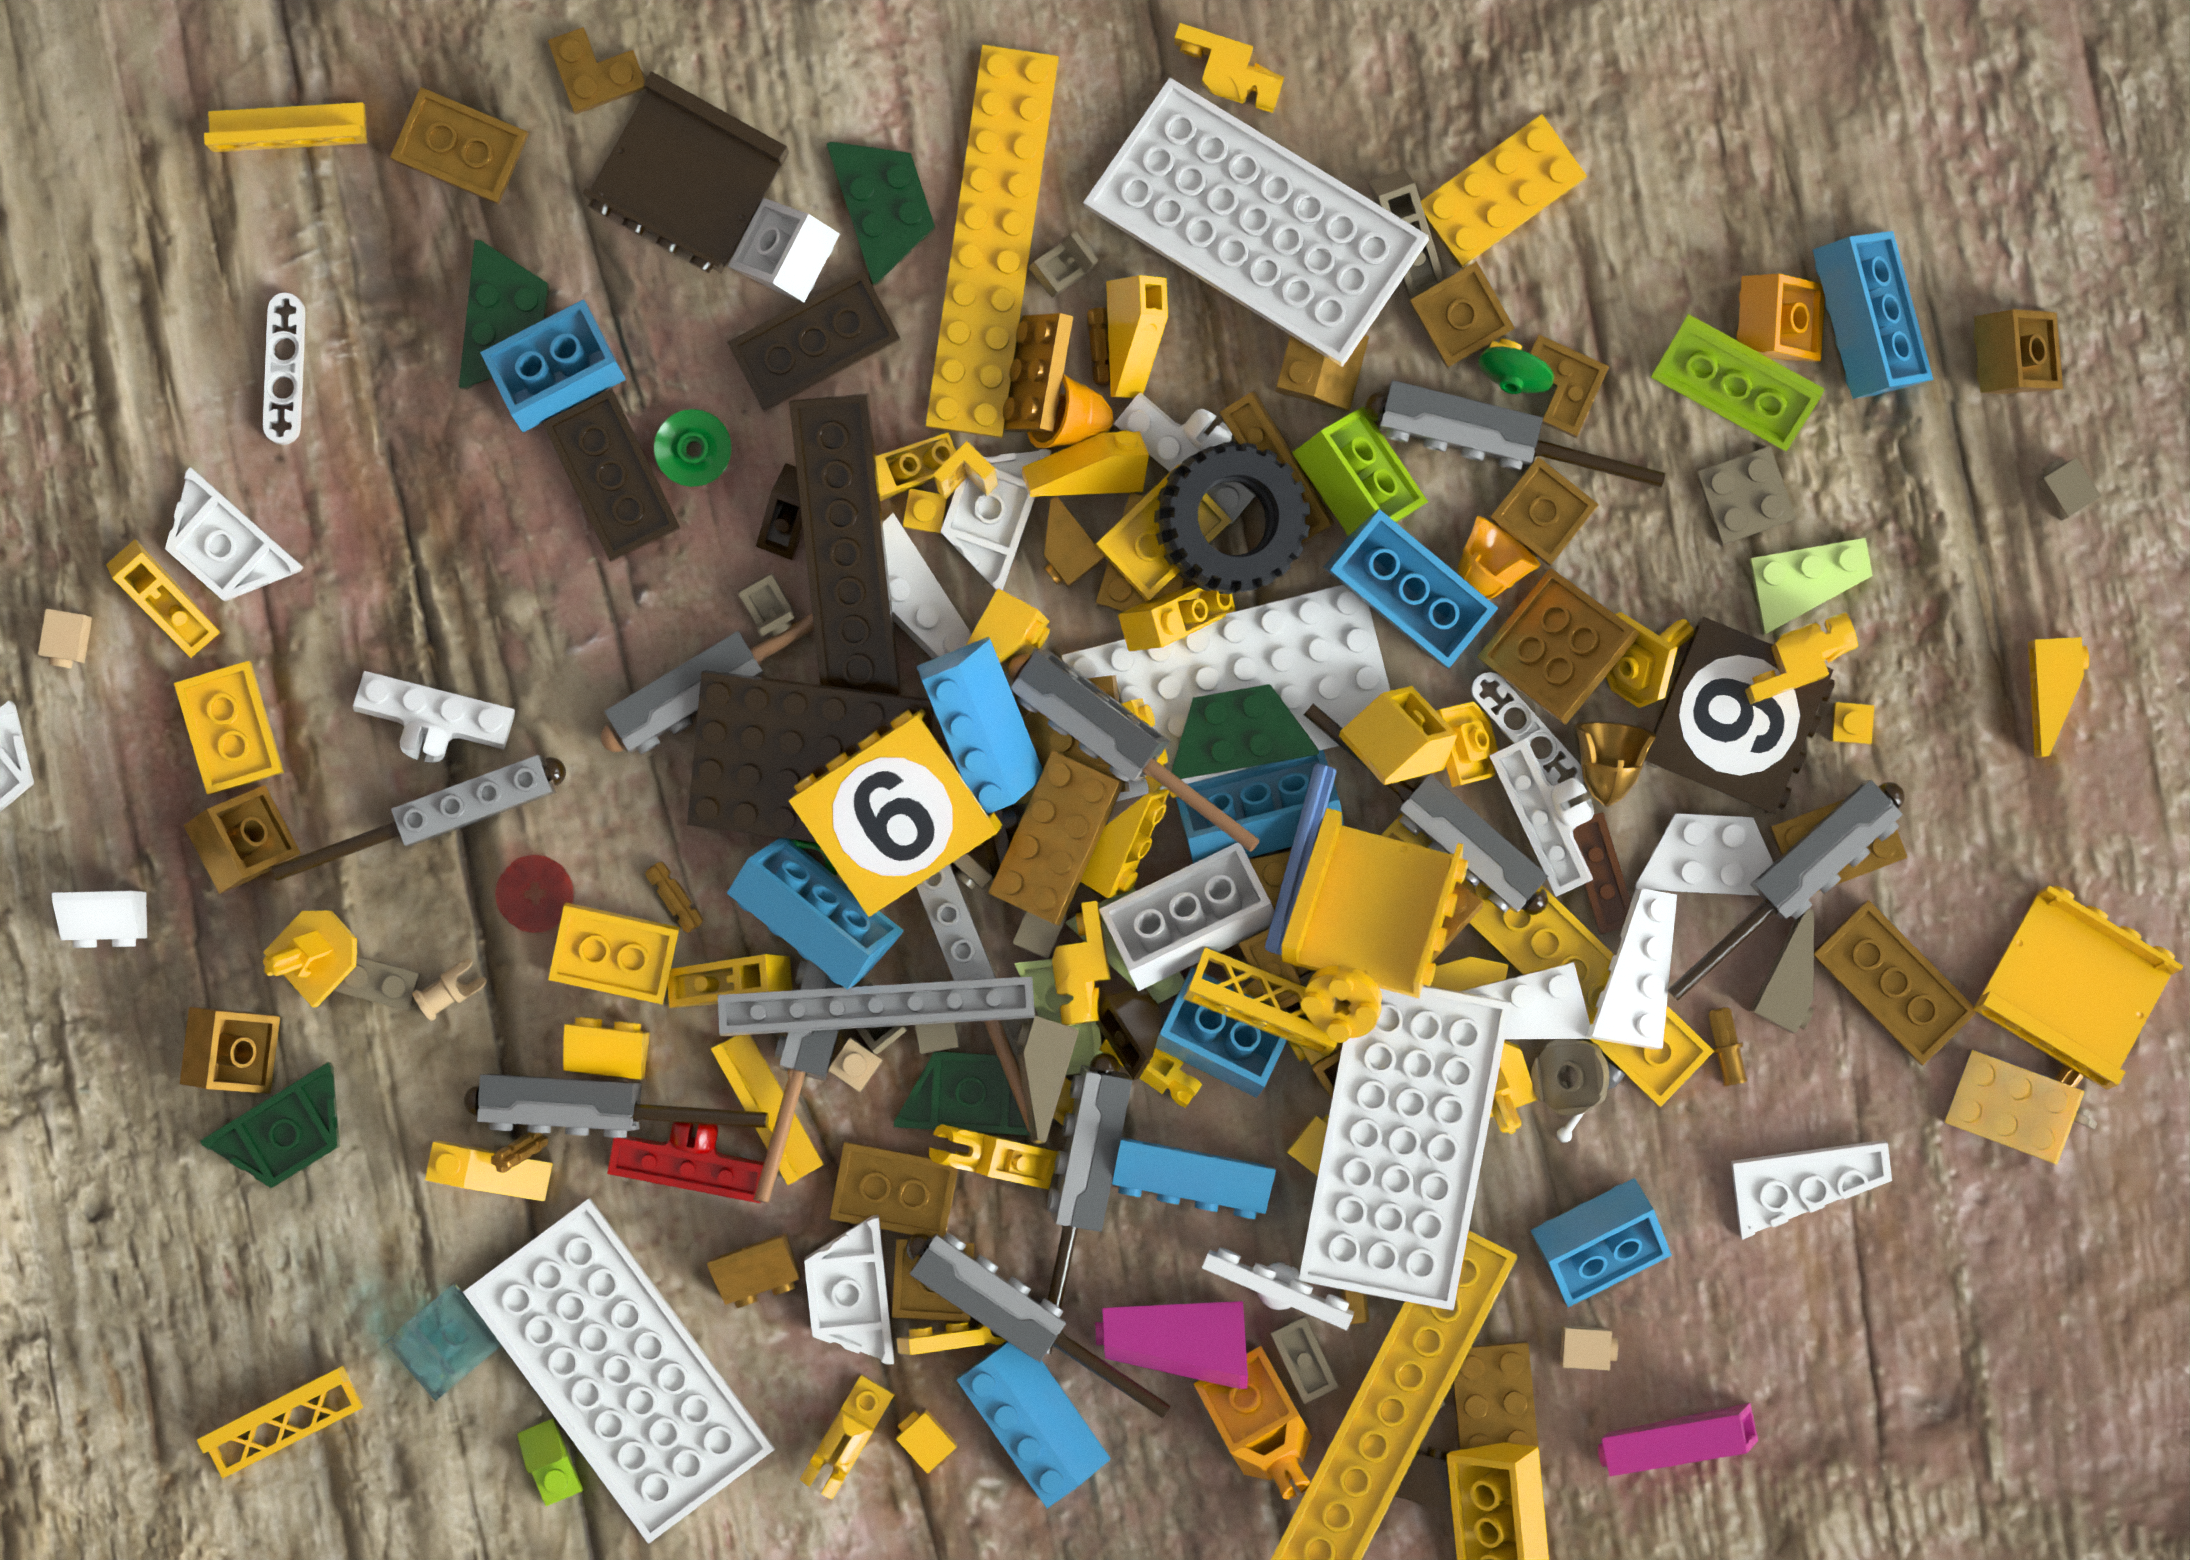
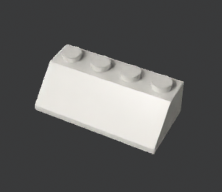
(1190, 910)

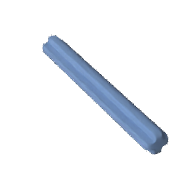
(1304, 841)

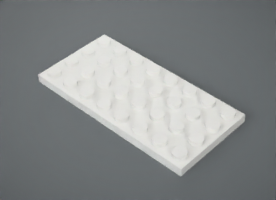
(1256, 221)
(1304, 646)
(1406, 1148)
(619, 1370)

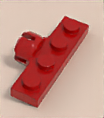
(686, 1163)

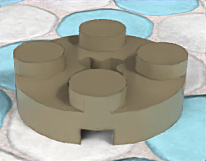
(1592, 1076)

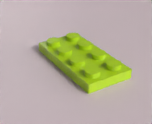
(1737, 382)

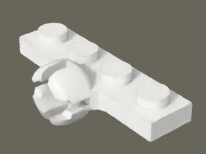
(1173, 443)
(432, 715)
(1546, 815)
(1279, 1287)

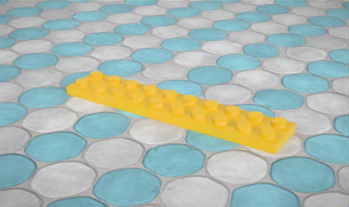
(992, 241)
(1560, 938)
(1393, 1414)

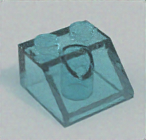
(444, 1342)

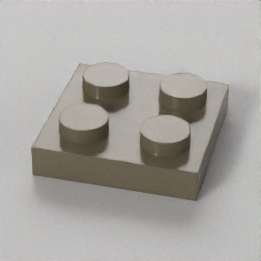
(1745, 495)

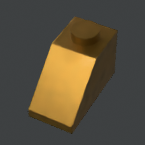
(1068, 547)

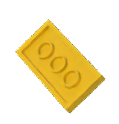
(1502, 191)

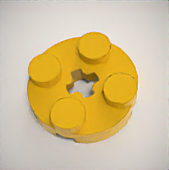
(1336, 1020)

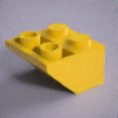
(1400, 736)
(605, 1050)

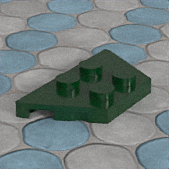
(883, 203)
(500, 304)
(1239, 732)
(962, 1093)
(283, 1131)

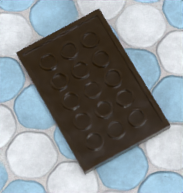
(769, 735)

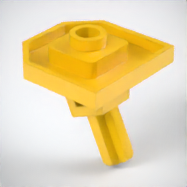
(1647, 665)
(1473, 745)
(313, 954)
(1512, 1088)

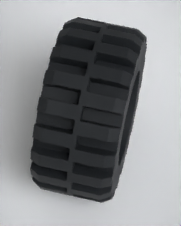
(1282, 508)

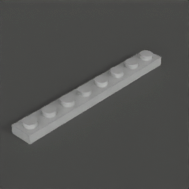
(876, 1006)

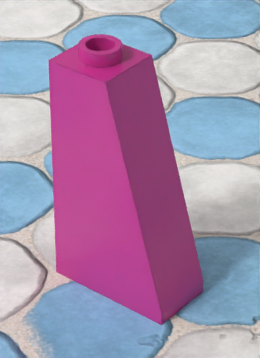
(1179, 1339)
(1679, 1440)

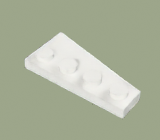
(917, 597)
(1636, 993)
(1542, 1004)
(1793, 1183)

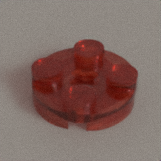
(519, 878)

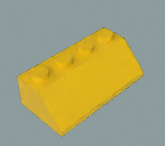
(1497, 1503)

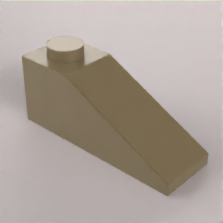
(1400, 196)
(1790, 981)
(1043, 1065)

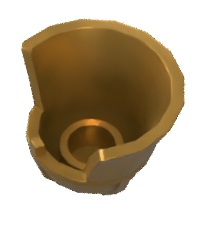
(1612, 757)

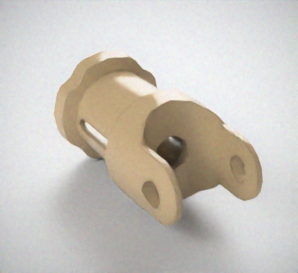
(447, 990)

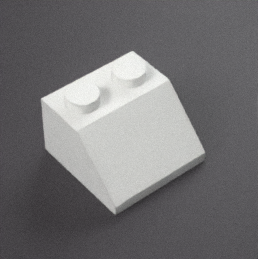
(784, 249)
(101, 915)

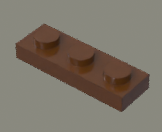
(1607, 890)

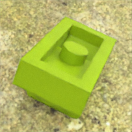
(549, 1462)

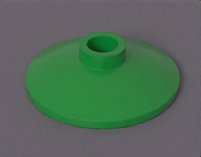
(1515, 370)
(687, 428)

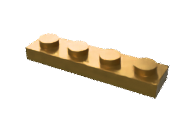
(1252, 424)

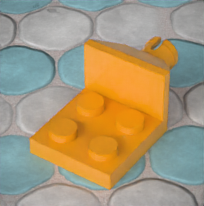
(1260, 1425)

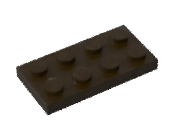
(814, 341)
(611, 475)

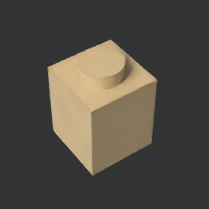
(64, 638)
(855, 1064)
(1587, 1347)

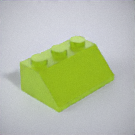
(1358, 472)

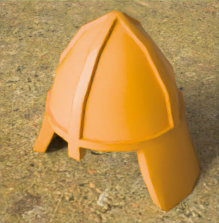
(1079, 417)
(1494, 559)

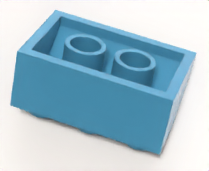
(553, 366)
(1218, 1043)
(1601, 1242)

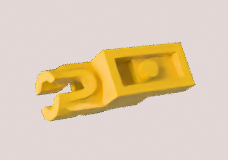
(1228, 68)
(1802, 656)
(1080, 966)
(996, 1157)
(848, 1433)

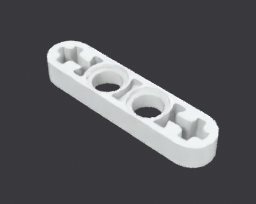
(288, 368)
(1532, 728)

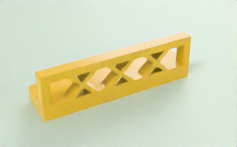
(286, 127)
(962, 465)
(1253, 1011)
(761, 1092)
(273, 1409)

